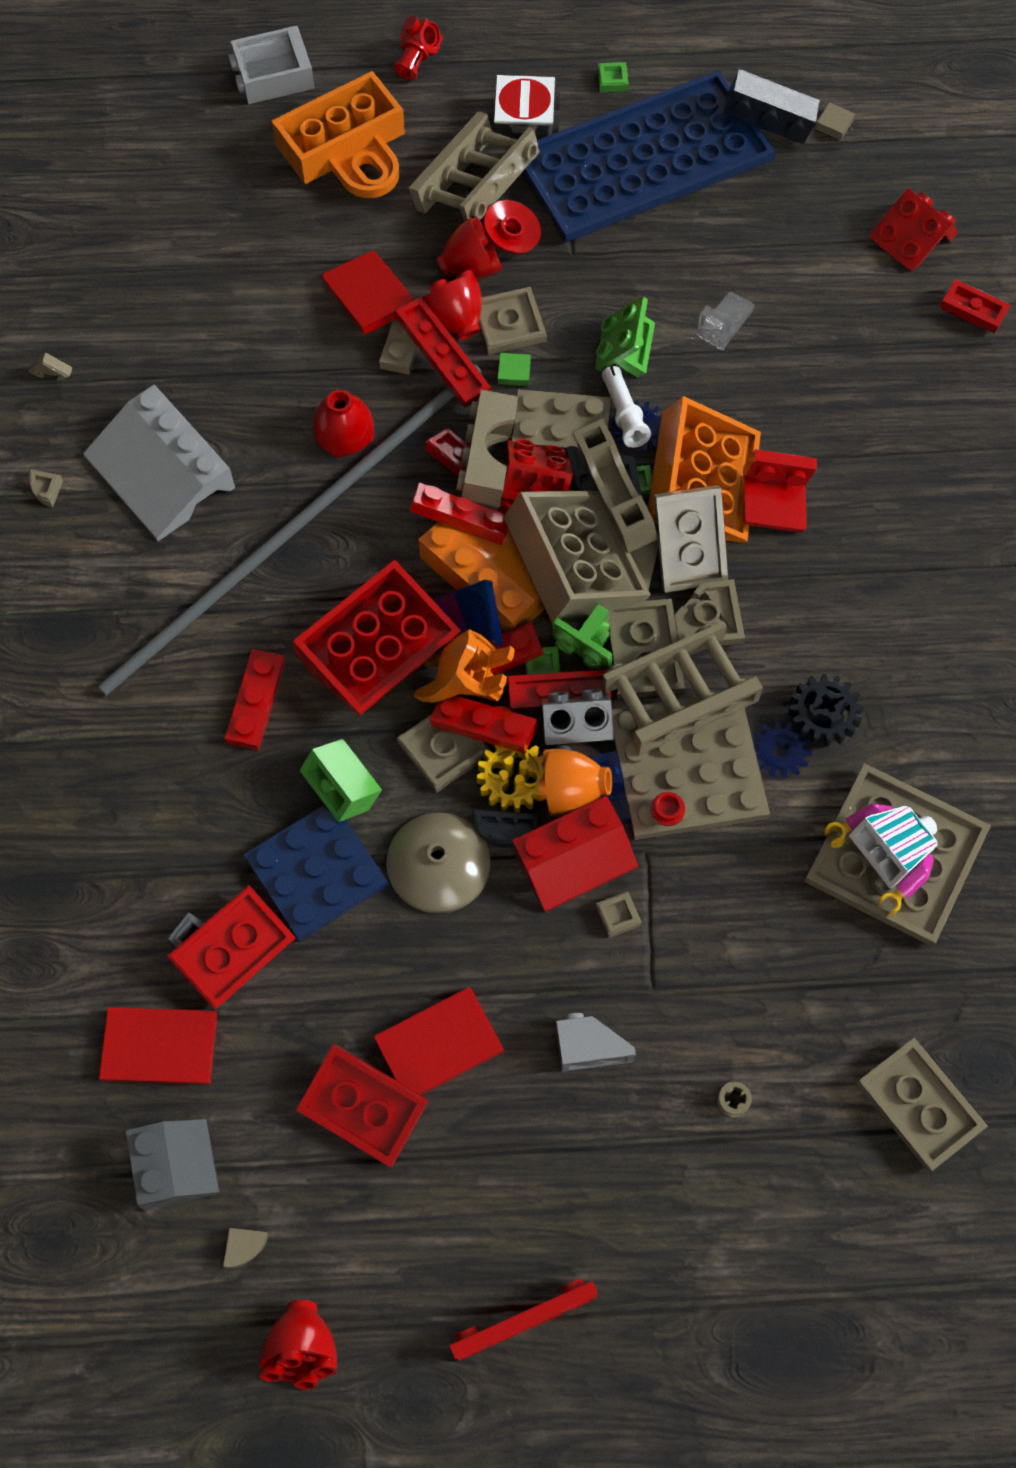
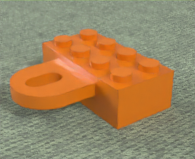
(342, 134)

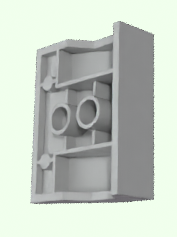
(157, 462)

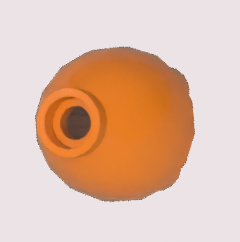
(572, 781)

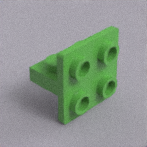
(626, 339)
(587, 641)

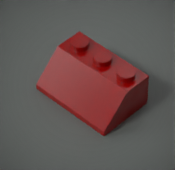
(575, 853)

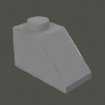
(589, 1044)

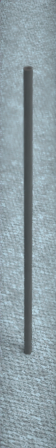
(274, 542)

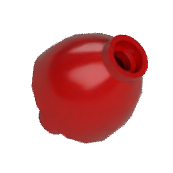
(469, 250)
(457, 304)
(342, 424)
(298, 1348)

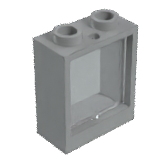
(271, 65)

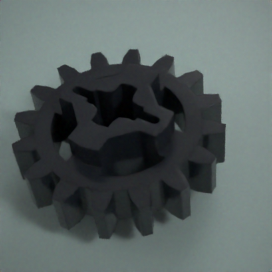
(829, 697)

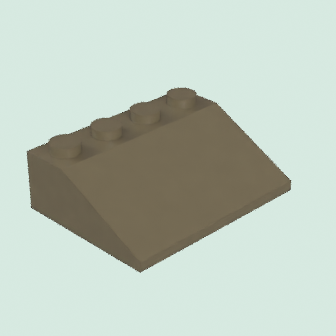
(574, 553)

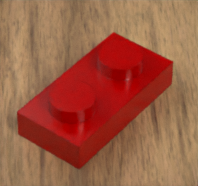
(975, 306)
(526, 646)

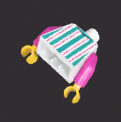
(894, 845)

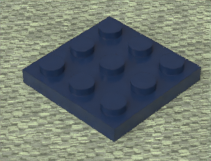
(315, 871)

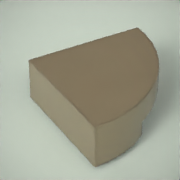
(51, 366)
(45, 486)
(243, 1246)

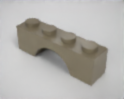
(493, 424)
(615, 486)

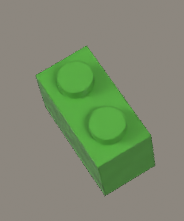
(340, 780)

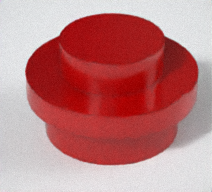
(667, 809)

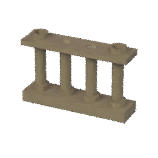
(459, 154)
(681, 719)

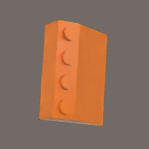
(704, 450)
(468, 559)

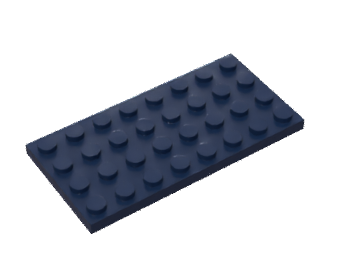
(643, 156)

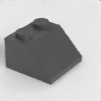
(172, 1163)

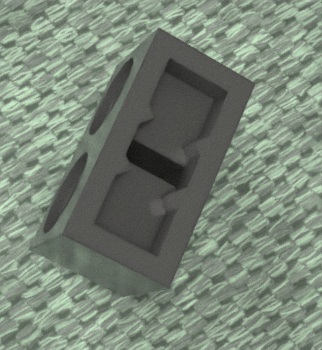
(576, 727)

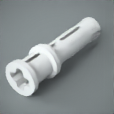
(628, 415)

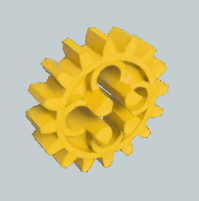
(496, 785)

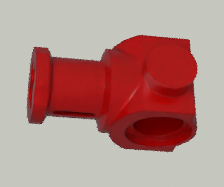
(418, 41)

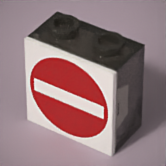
(524, 104)

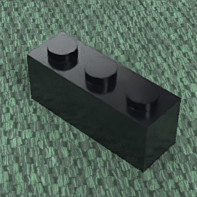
(771, 106)

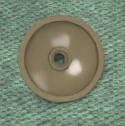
(438, 883)

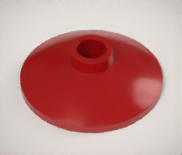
(512, 227)

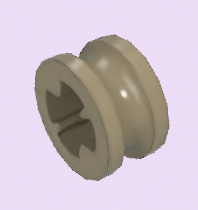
(726, 1090)

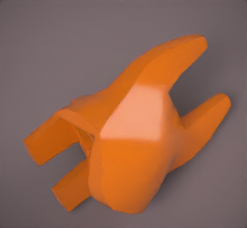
(466, 670)

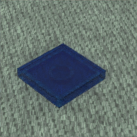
(474, 610)

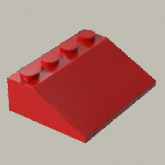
(375, 638)

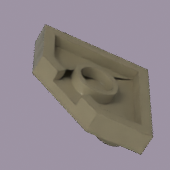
(711, 605)

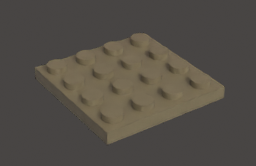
(707, 768)
(852, 879)

